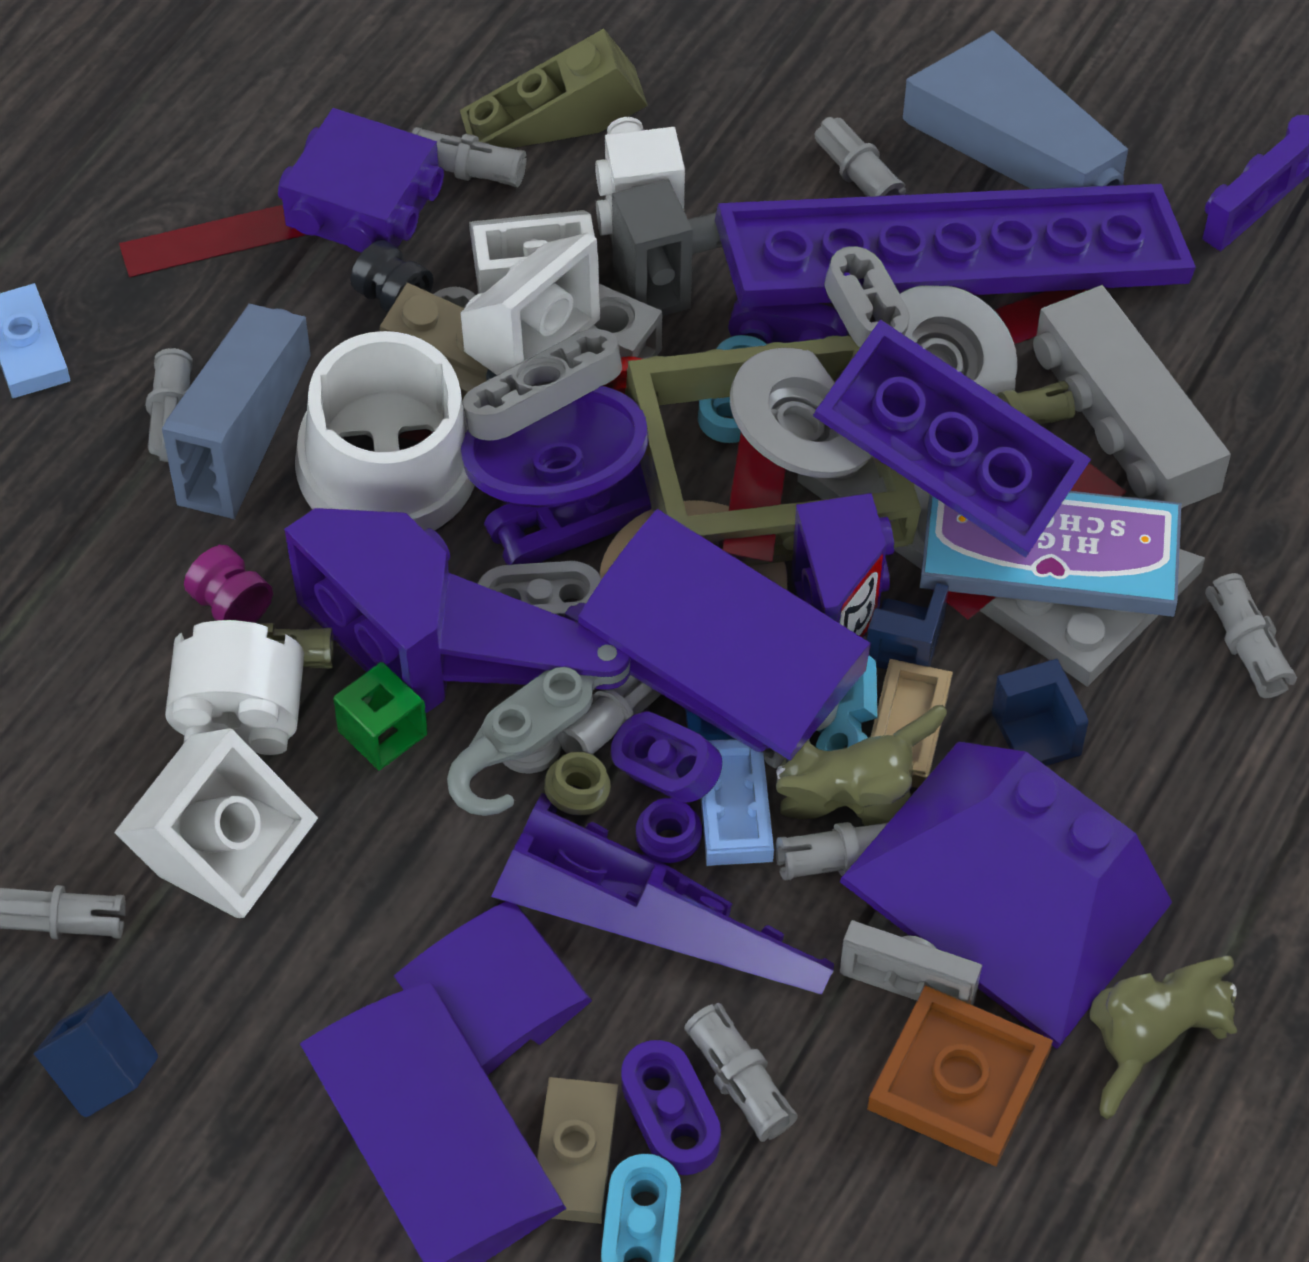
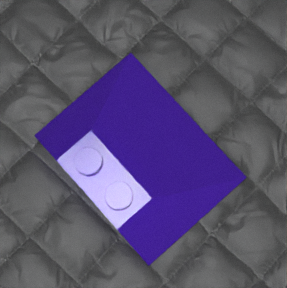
(1018, 877)

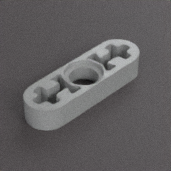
(514, 402)

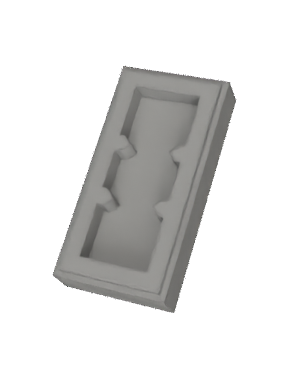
(906, 964)

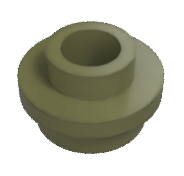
(578, 770)

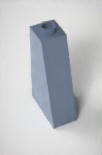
(1012, 119)
(234, 409)

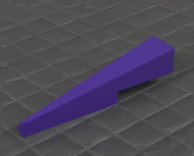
(617, 890)

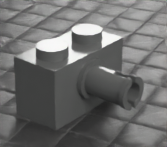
(657, 245)

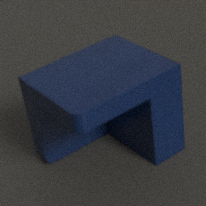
(907, 630)
(1040, 713)
(96, 1054)

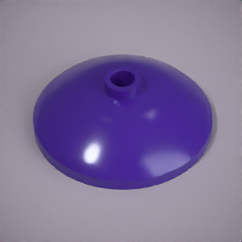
(563, 455)

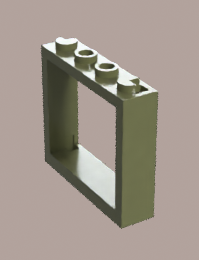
(710, 375)

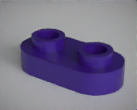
(786, 322)
(666, 757)
(673, 1111)

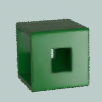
(385, 705)

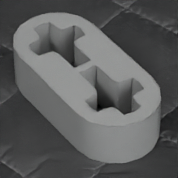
(857, 302)

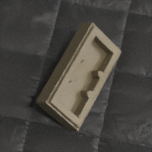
(578, 1144)

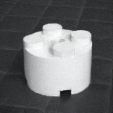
(236, 681)

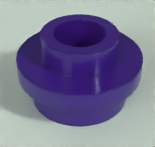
(668, 815)

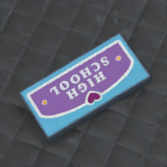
(1090, 555)

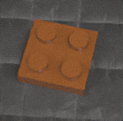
(960, 1075)

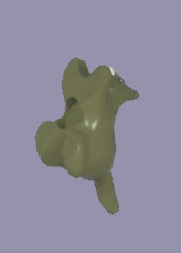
(866, 777)
(1147, 1016)

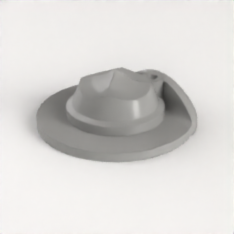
(963, 334)
(775, 409)

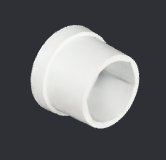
(379, 389)

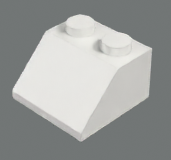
(534, 304)
(217, 822)

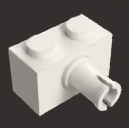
(636, 159)

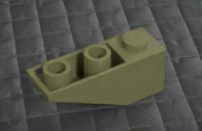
(560, 98)

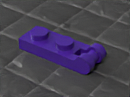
(1259, 187)
(567, 525)

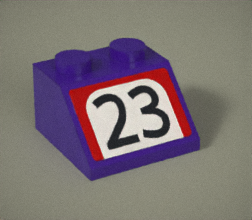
(842, 558)

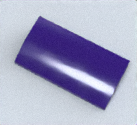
(952, 438)
(725, 634)
(432, 1127)

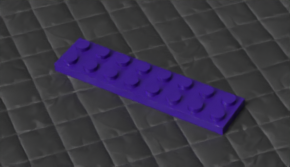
(958, 240)

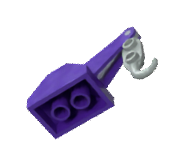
(395, 603)

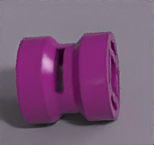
(223, 583)

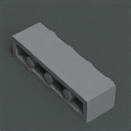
(1130, 399)

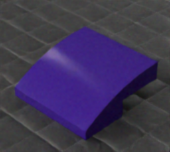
(499, 983)

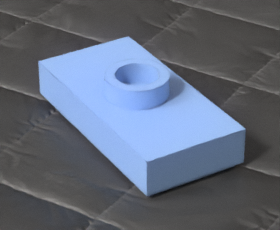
(28, 344)
(738, 809)

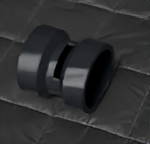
(384, 273)

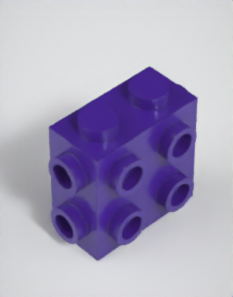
(360, 182)

